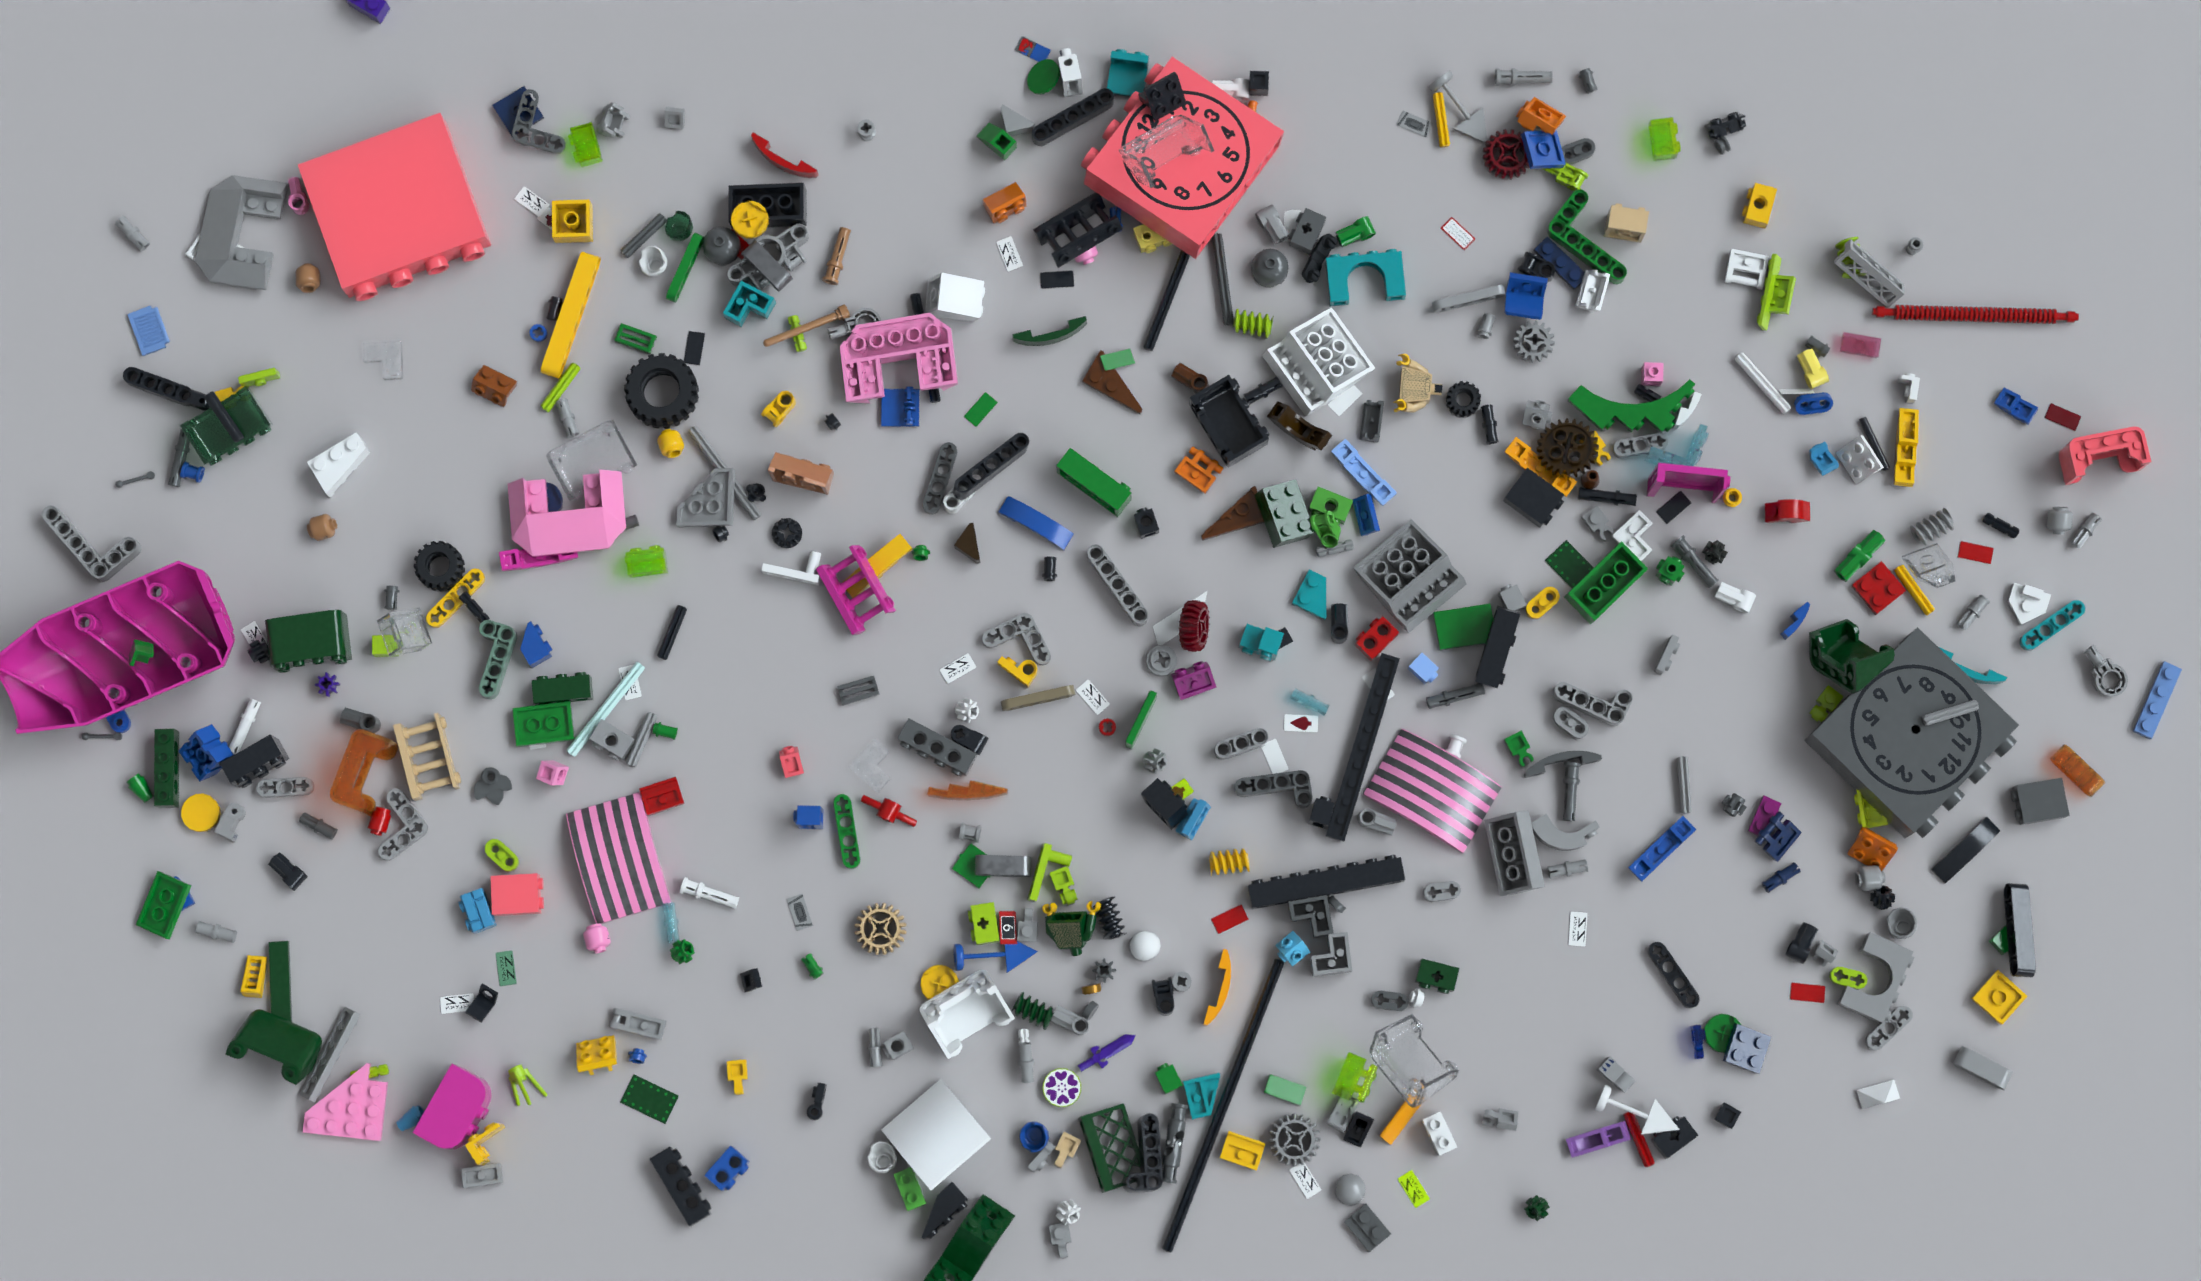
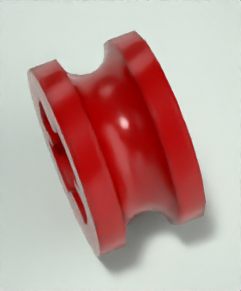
(1101, 727)

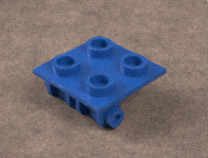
(900, 407)

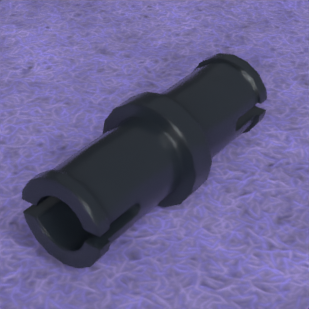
(1263, 390)
(1489, 424)

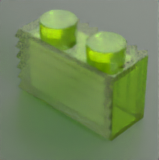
(586, 144)

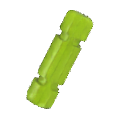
(800, 345)
(376, 1071)

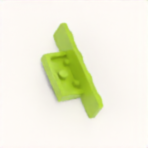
(1777, 293)

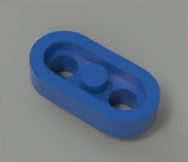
(1812, 403)
(126, 722)

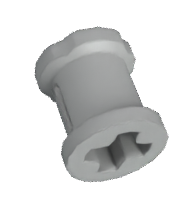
(861, 128)
(970, 832)

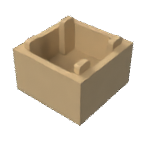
(1626, 223)

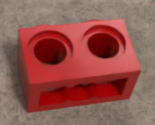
(1380, 641)

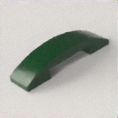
(1074, 327)

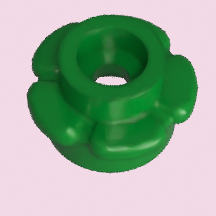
(920, 553)

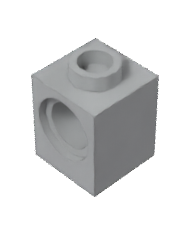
(1512, 598)
(906, 1046)

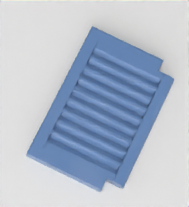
(148, 329)

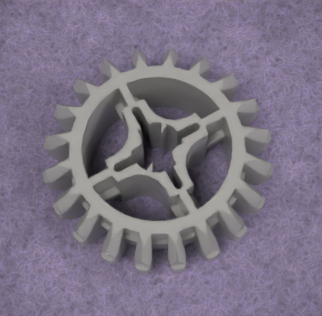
(1280, 1149)

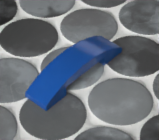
(1036, 522)
(1662, 848)

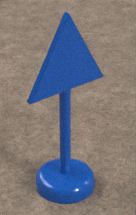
(1014, 955)

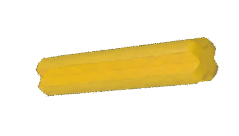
(1441, 120)
(1914, 590)

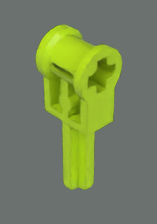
(1568, 175)

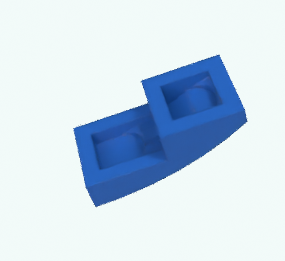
(2015, 406)
(1798, 617)

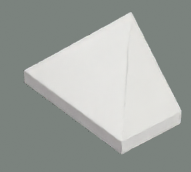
(1877, 1094)

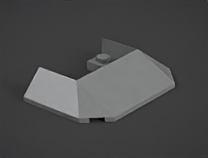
(221, 229)

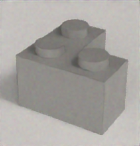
(1338, 959)

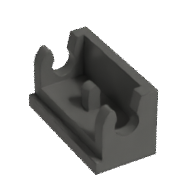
(1371, 421)

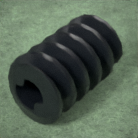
(1109, 919)

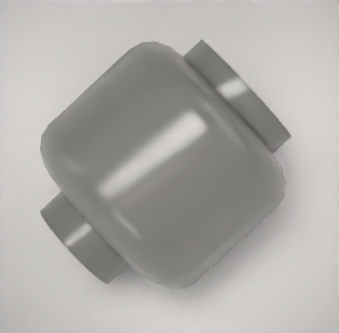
(2059, 520)
(1869, 878)

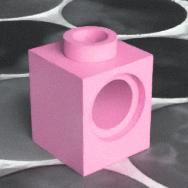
(1652, 374)
(552, 772)

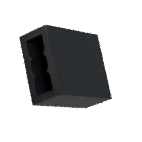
(1534, 498)

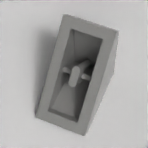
(1015, 123)

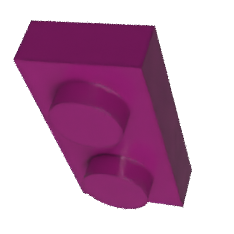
(1765, 810)

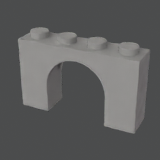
(1896, 961)

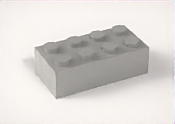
(1514, 853)

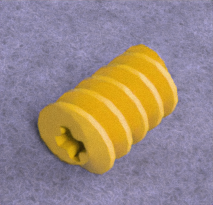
(1229, 861)

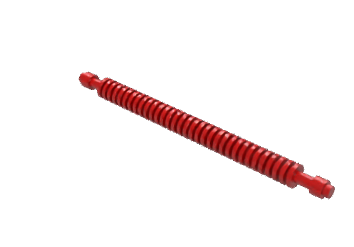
(1986, 314)

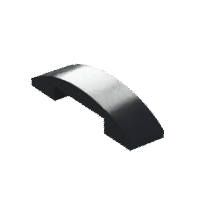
(1966, 850)

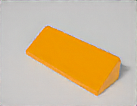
(1398, 1122)

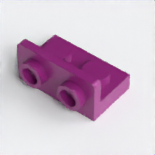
(1193, 680)

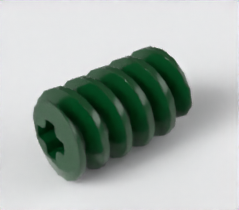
(1032, 1010)

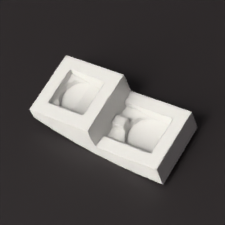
(1684, 413)

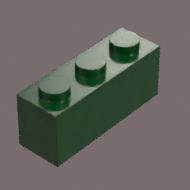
(562, 688)

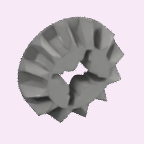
(1165, 652)

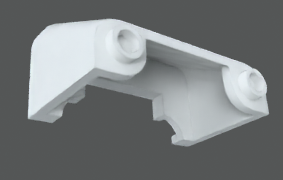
(964, 1011)

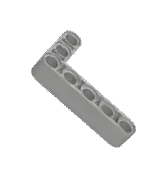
(85, 548)

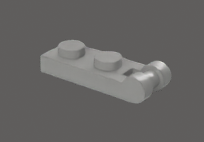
(638, 1024)

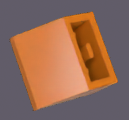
(1005, 202)

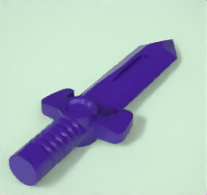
(1107, 1052)

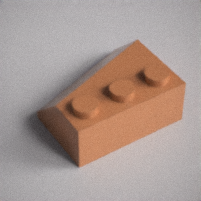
(801, 473)

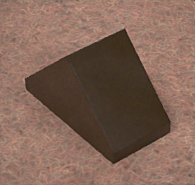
(968, 544)

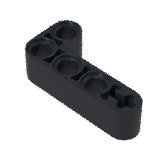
(1144, 1153)

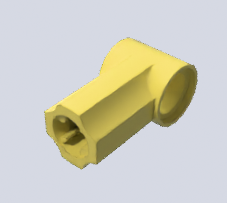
(1814, 373)

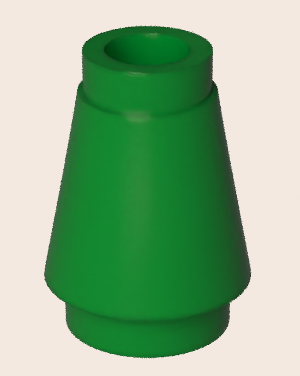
(140, 787)

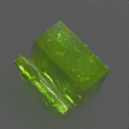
(646, 562)
(1349, 1075)

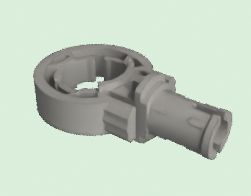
(844, 330)
(2098, 673)

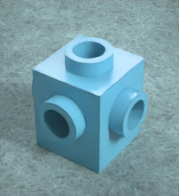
(1292, 949)

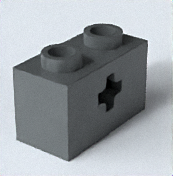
(1307, 241)

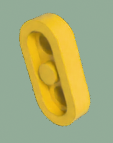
(1542, 603)

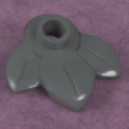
(492, 789)

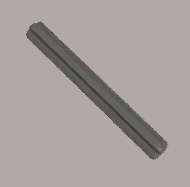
(1223, 279)

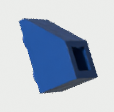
(534, 647)

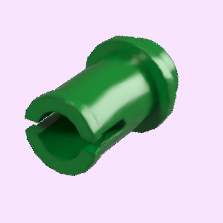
(665, 731)
(812, 966)

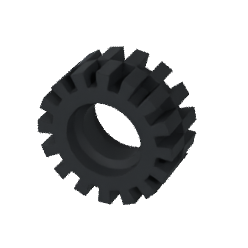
(1466, 388)

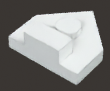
(2027, 602)

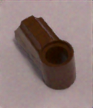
(1189, 377)

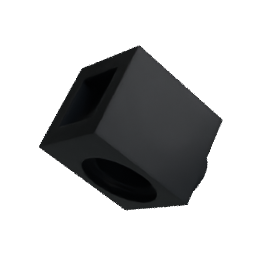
(1258, 83)
(1146, 531)

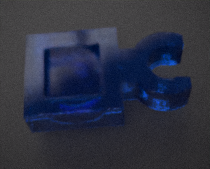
(1698, 1036)

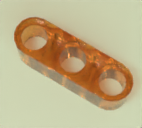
(2077, 770)

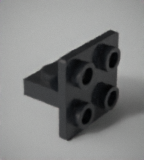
(1163, 96)

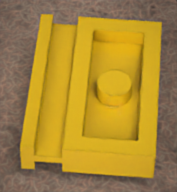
(1242, 1150)

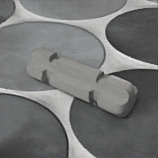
(1340, 547)

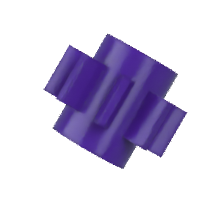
(331, 688)

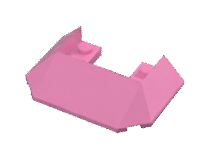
(894, 341)
(569, 530)

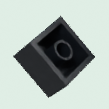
(1164, 803)

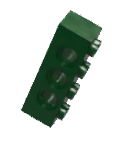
(166, 768)

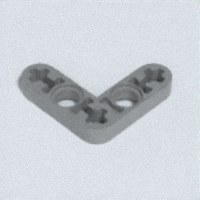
(1025, 632)
(409, 824)

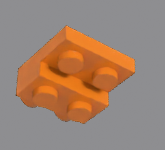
(1539, 114)

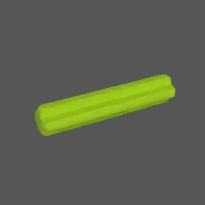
(560, 387)

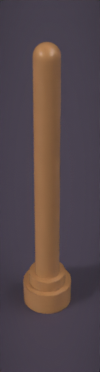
(840, 313)

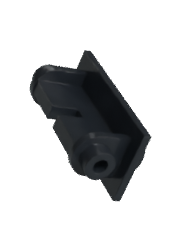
(1718, 125)

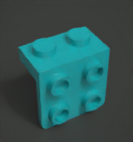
(1127, 72)

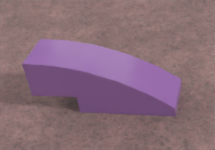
(1598, 1139)

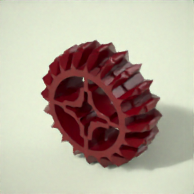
(1502, 149)
(1194, 625)

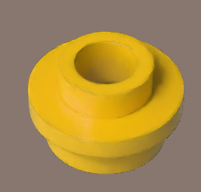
(1738, 497)

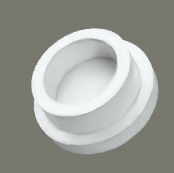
(1416, 998)

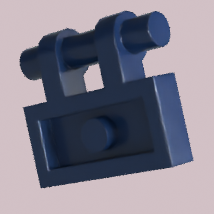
(1782, 838)

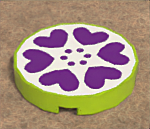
(1062, 1087)

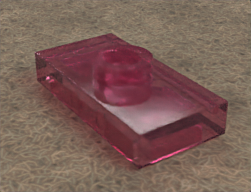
(1860, 345)

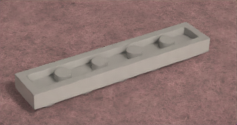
(329, 1054)

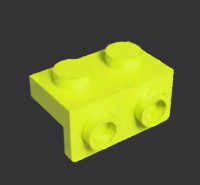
(1868, 815)

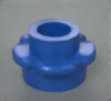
(637, 1056)

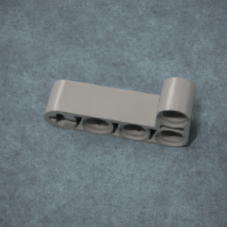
(1590, 700)

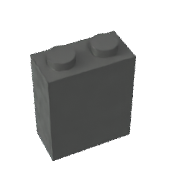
(2040, 801)

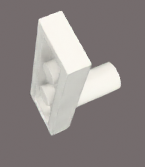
(809, 576)

